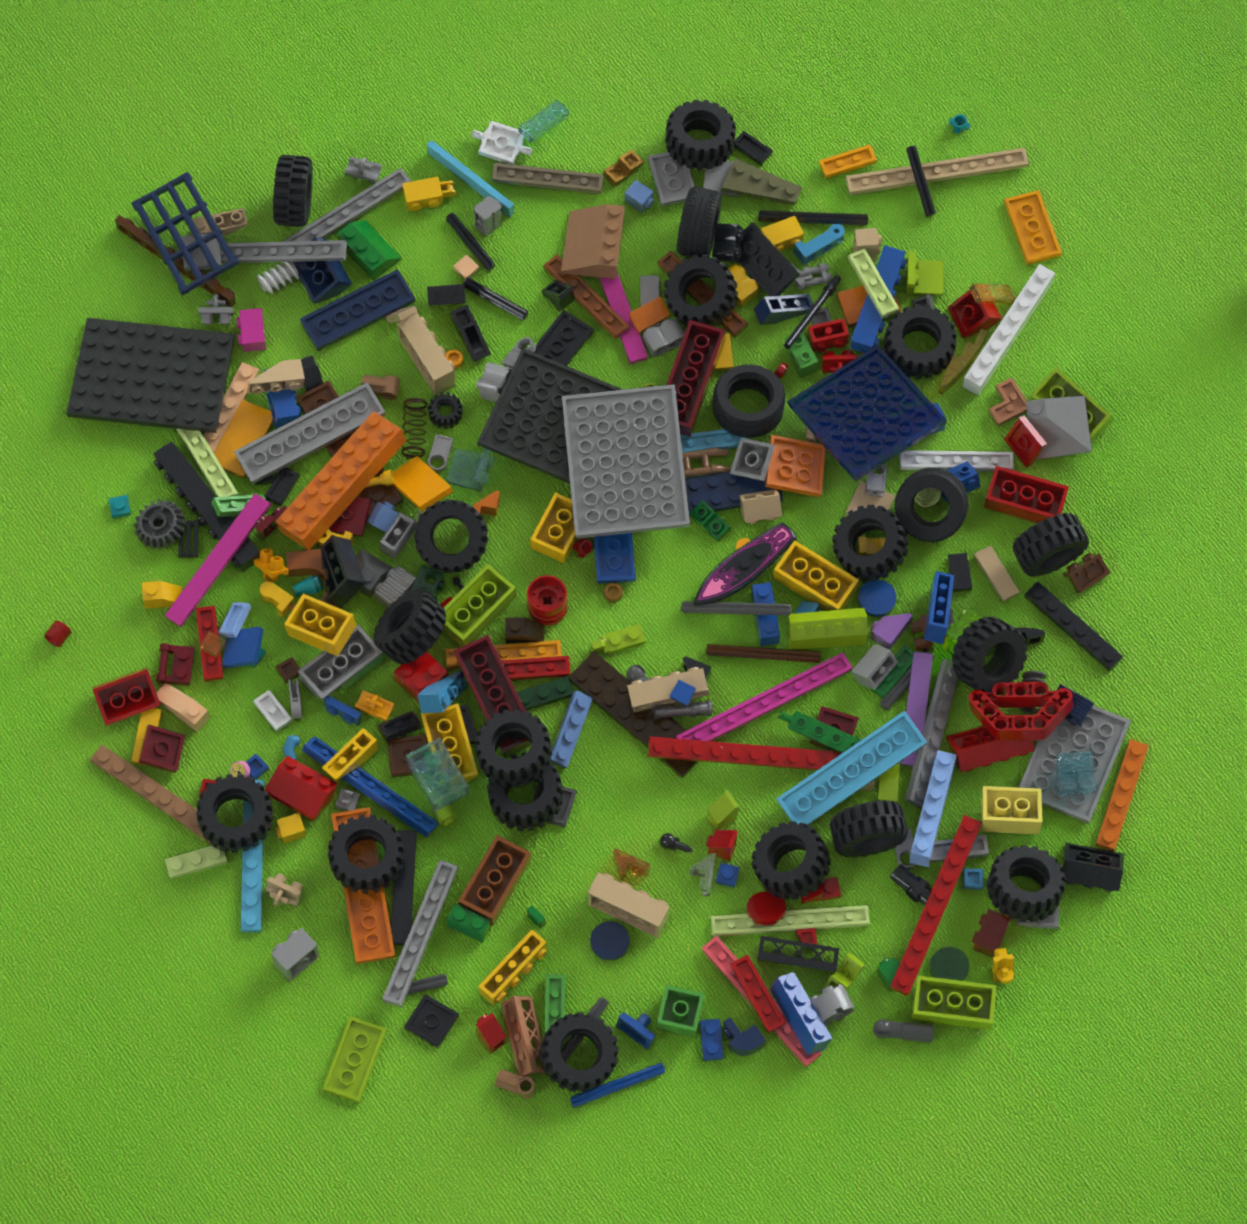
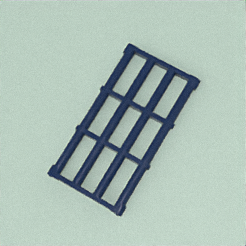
(183, 249)

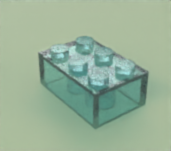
(437, 774)

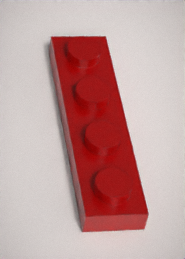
(208, 622)
(537, 668)
(758, 994)

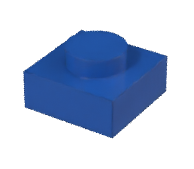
(727, 875)

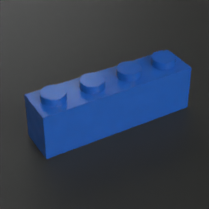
(939, 607)
(800, 1013)

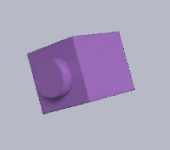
(890, 629)

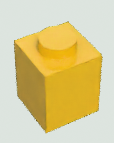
(290, 828)

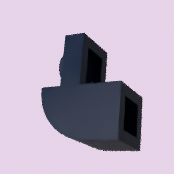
(743, 1043)

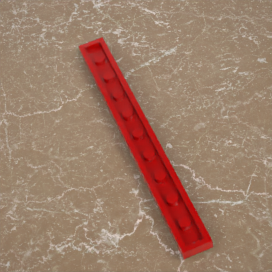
(739, 753)
(935, 905)

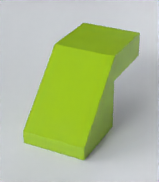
(846, 973)

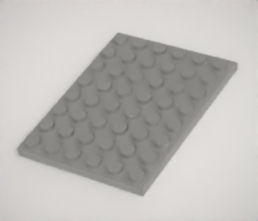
(625, 461)

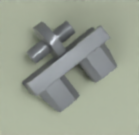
(363, 169)
(208, 312)

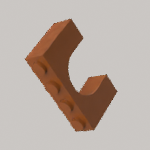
(306, 563)

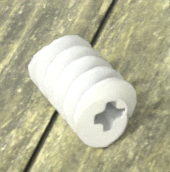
(278, 276)

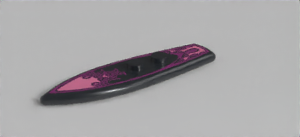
(745, 565)

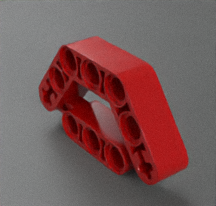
(1056, 702)

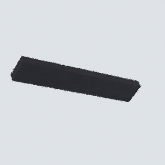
(404, 890)

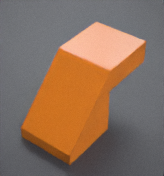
(489, 504)

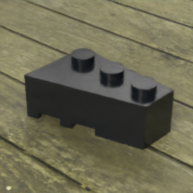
(342, 571)

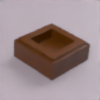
(288, 669)

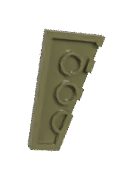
(753, 181)

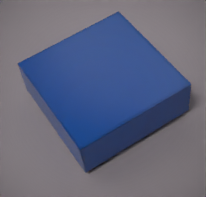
(682, 692)
(257, 766)

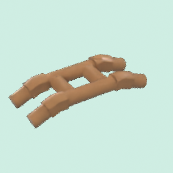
(706, 468)

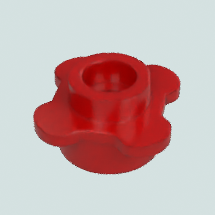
(585, 550)

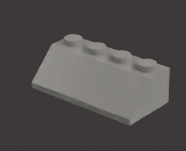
(329, 671)

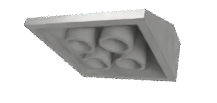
(1061, 424)

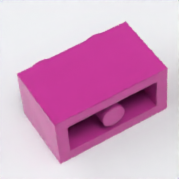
(252, 330)

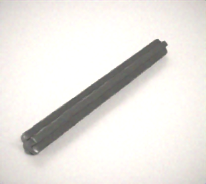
(737, 608)

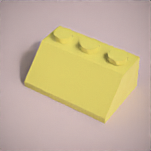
(1011, 810)

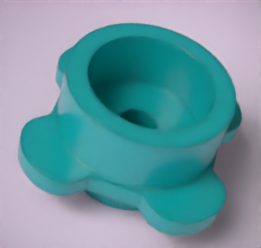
(959, 119)

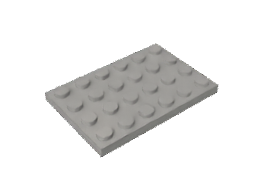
(1099, 734)

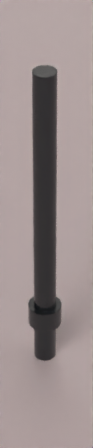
(828, 290)

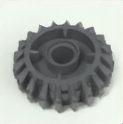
(156, 536)

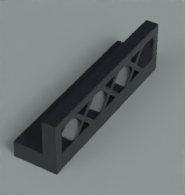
(791, 960)

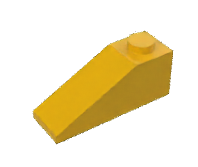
(352, 755)

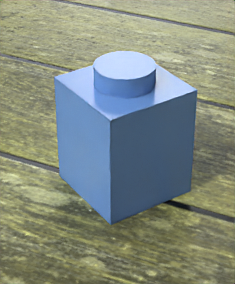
(639, 196)
(383, 516)

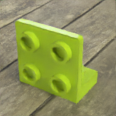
(924, 276)

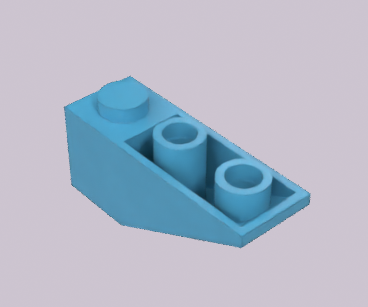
(442, 693)

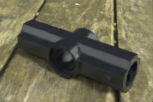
(915, 887)

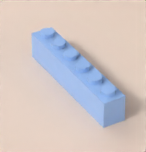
(932, 808)

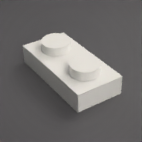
(272, 710)

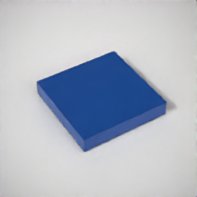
(243, 649)

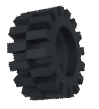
(441, 400)

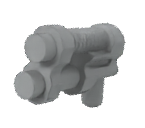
(806, 279)

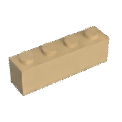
(658, 689)

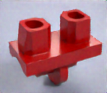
(833, 362)

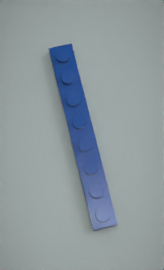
(375, 790)

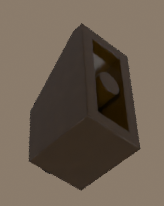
(523, 631)

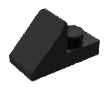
(311, 373)

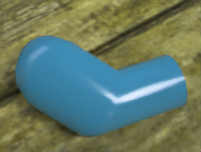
(289, 746)

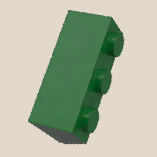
(368, 248)

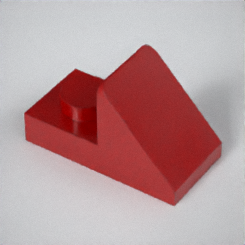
(826, 891)

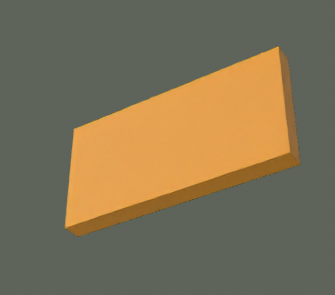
(1032, 227)
(246, 426)
(420, 483)

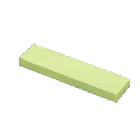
(873, 283)

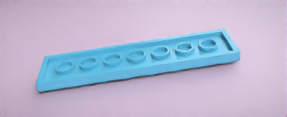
(852, 770)

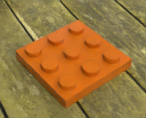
(796, 466)

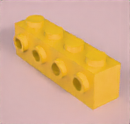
(512, 967)

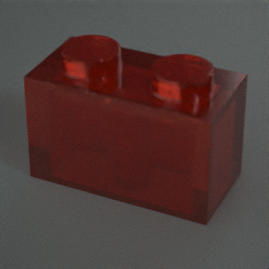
(991, 933)

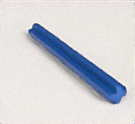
(617, 1085)

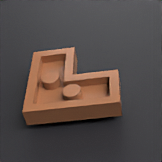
(1013, 402)

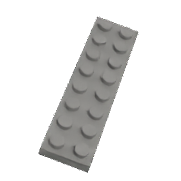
(308, 433)

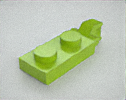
(620, 640)

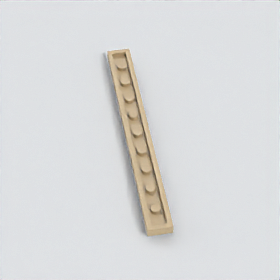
(938, 171)

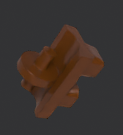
(917, 627)

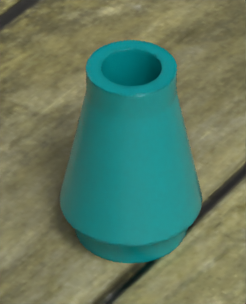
(308, 586)

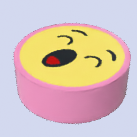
(240, 768)

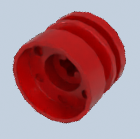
(542, 593)

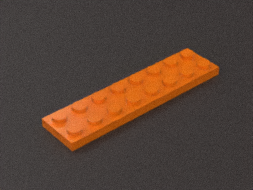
(369, 911)

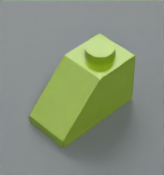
(722, 811)

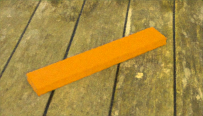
(515, 651)

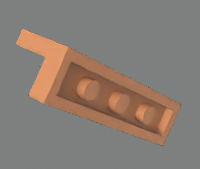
(521, 1035)

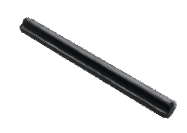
(814, 217)

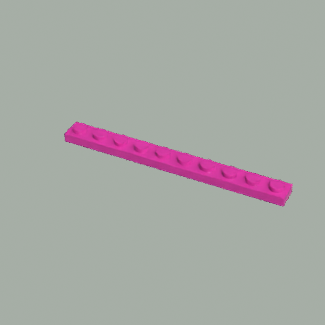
(769, 700)

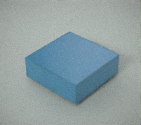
(973, 879)

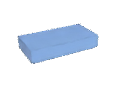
(234, 620)

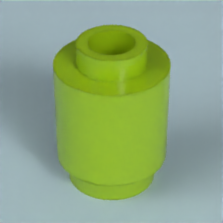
(446, 816)

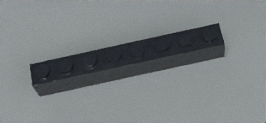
(199, 499)

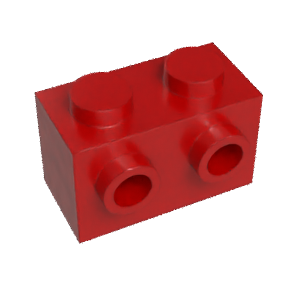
(828, 335)

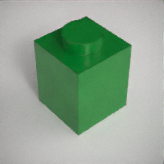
(887, 971)

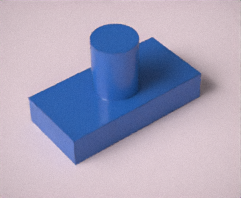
(636, 1029)

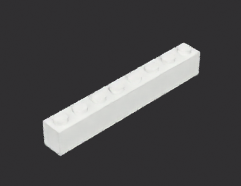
(1008, 329)

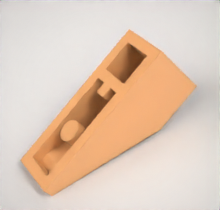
(183, 707)

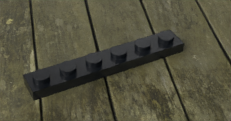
(1073, 626)

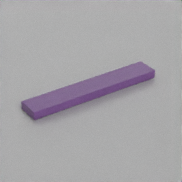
(918, 695)

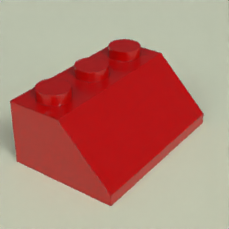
(126, 696)
(301, 788)

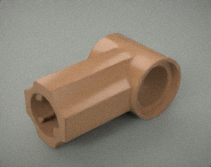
(386, 386)
(514, 1083)

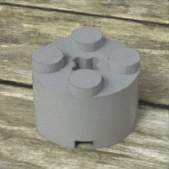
(493, 381)
(832, 1004)

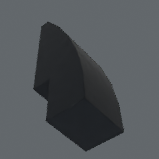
(469, 333)

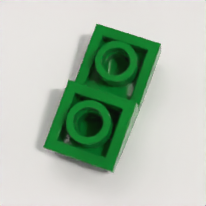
(710, 520)

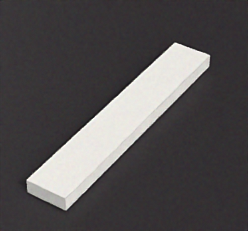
(948, 459)

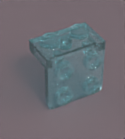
(470, 469)

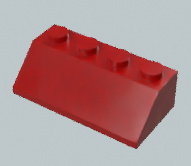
(979, 748)

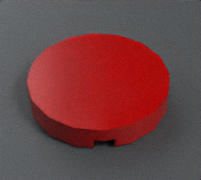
(766, 908)

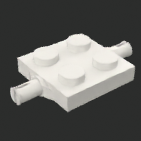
(501, 143)

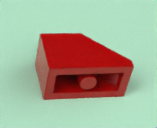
(722, 843)

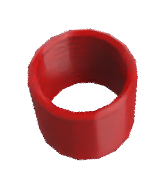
(57, 633)

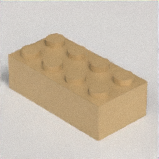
(426, 353)
(628, 904)

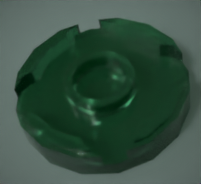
(949, 964)

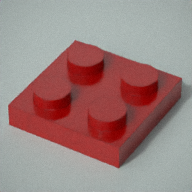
(1025, 441)

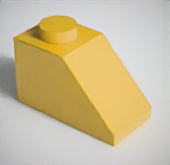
(159, 594)

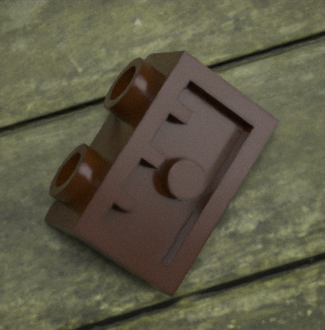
(1086, 572)

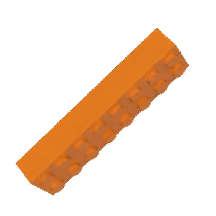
(341, 480)

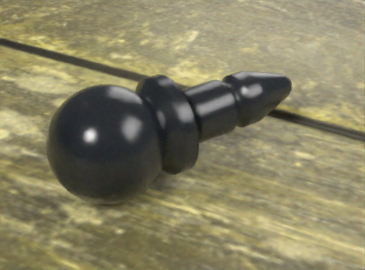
(669, 841)

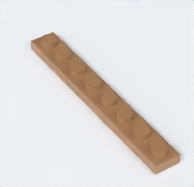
(147, 789)

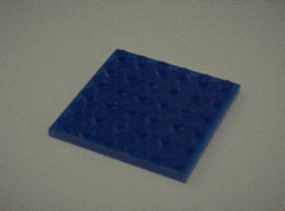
(867, 412)

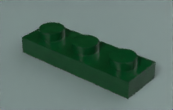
(546, 693)

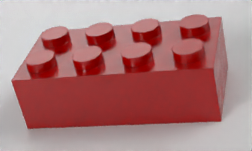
(1025, 495)

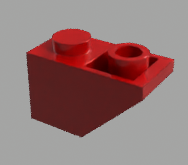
(490, 1032)

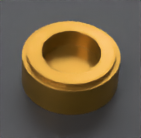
(613, 592)

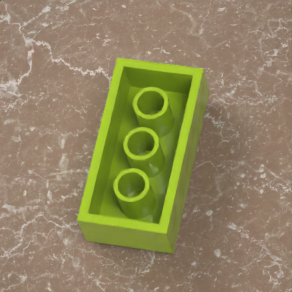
(954, 1002)

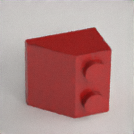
(973, 316)

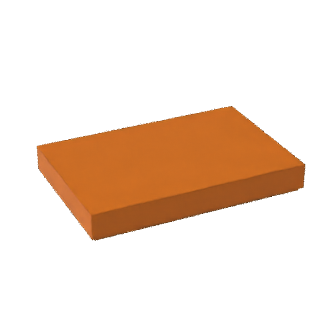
(852, 303)

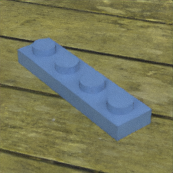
(570, 729)

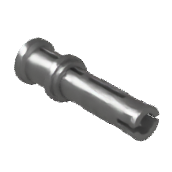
(692, 710)

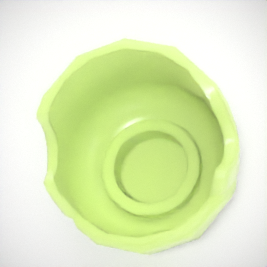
(927, 497)

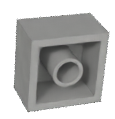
(295, 954)

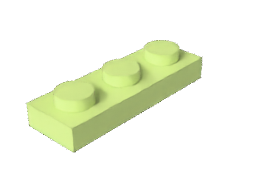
(195, 861)

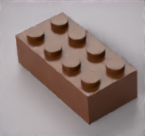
(495, 879)

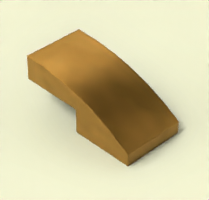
(623, 168)

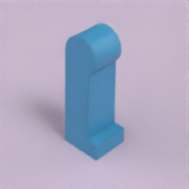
(819, 245)

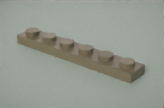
(547, 178)

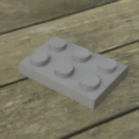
(670, 178)

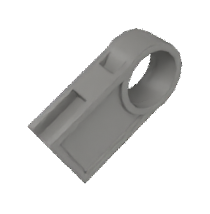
(511, 358)
(441, 449)
(876, 483)
(295, 699)
(905, 848)

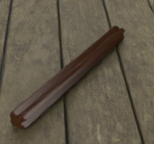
(763, 653)

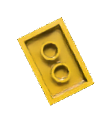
(555, 530)
(320, 625)

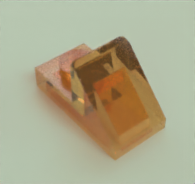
(625, 862)

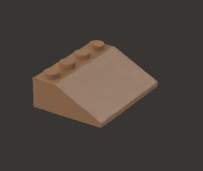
(594, 241)

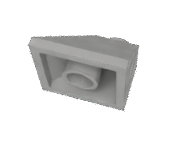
(752, 459)

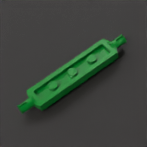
(819, 731)

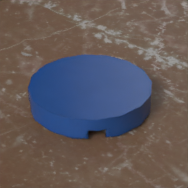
(877, 598)

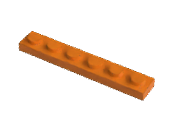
(1122, 795)

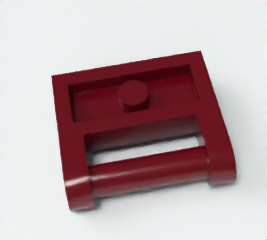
(181, 666)

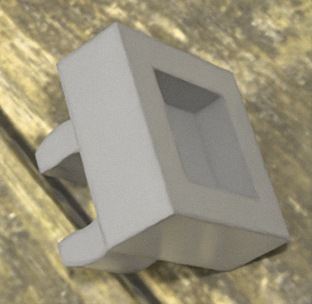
(347, 800)

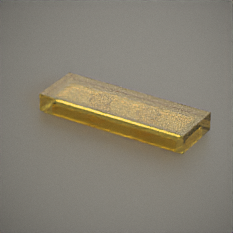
(992, 294)

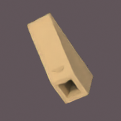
(226, 221)
(282, 376)

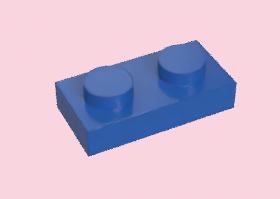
(347, 713)
(711, 1039)

